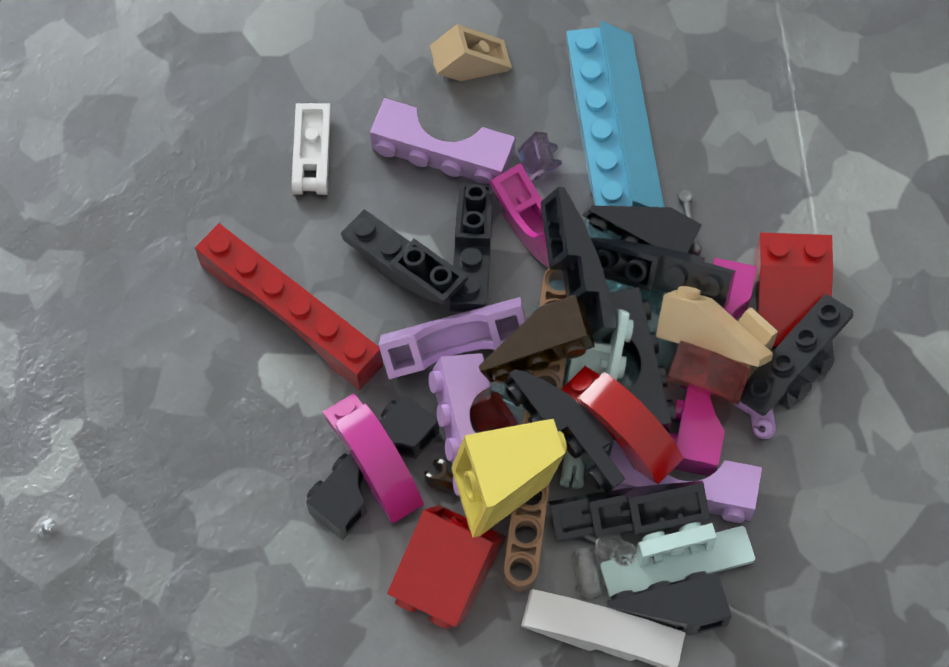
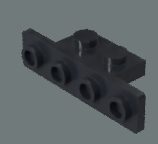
(798, 358)

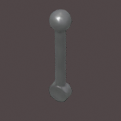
(685, 198)

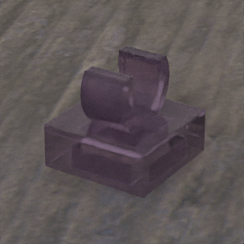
(537, 155)

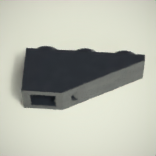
(645, 225)
(686, 606)

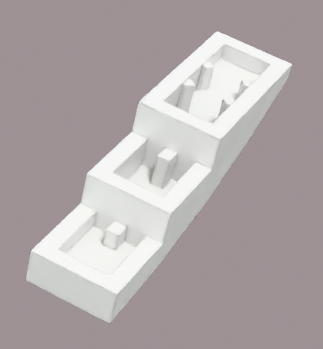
(602, 629)

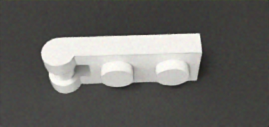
(311, 147)

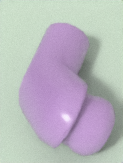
(762, 426)

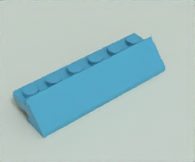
(613, 118)

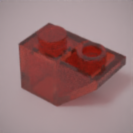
(708, 372)

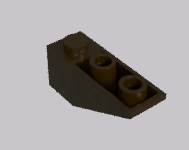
(547, 335)

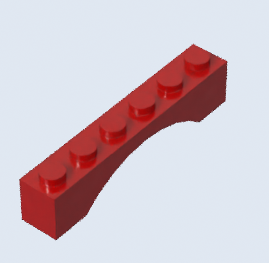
(331, 336)

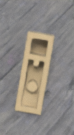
(704, 323)

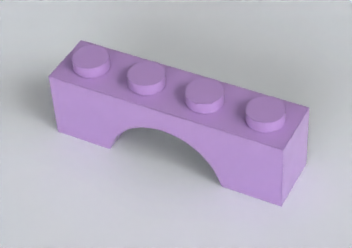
(478, 157)
(423, 344)
(457, 389)
(728, 491)

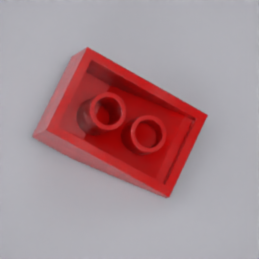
(791, 277)

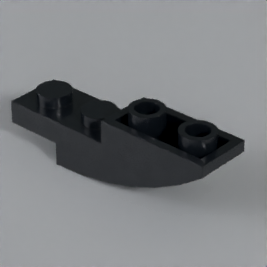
(473, 245)
(403, 261)
(662, 269)
(582, 431)

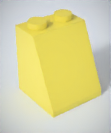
(505, 469)

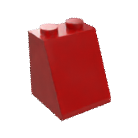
(444, 566)

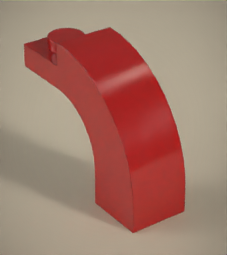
(628, 421)

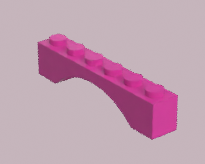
(700, 431)

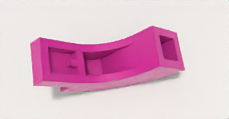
(522, 209)
(375, 456)

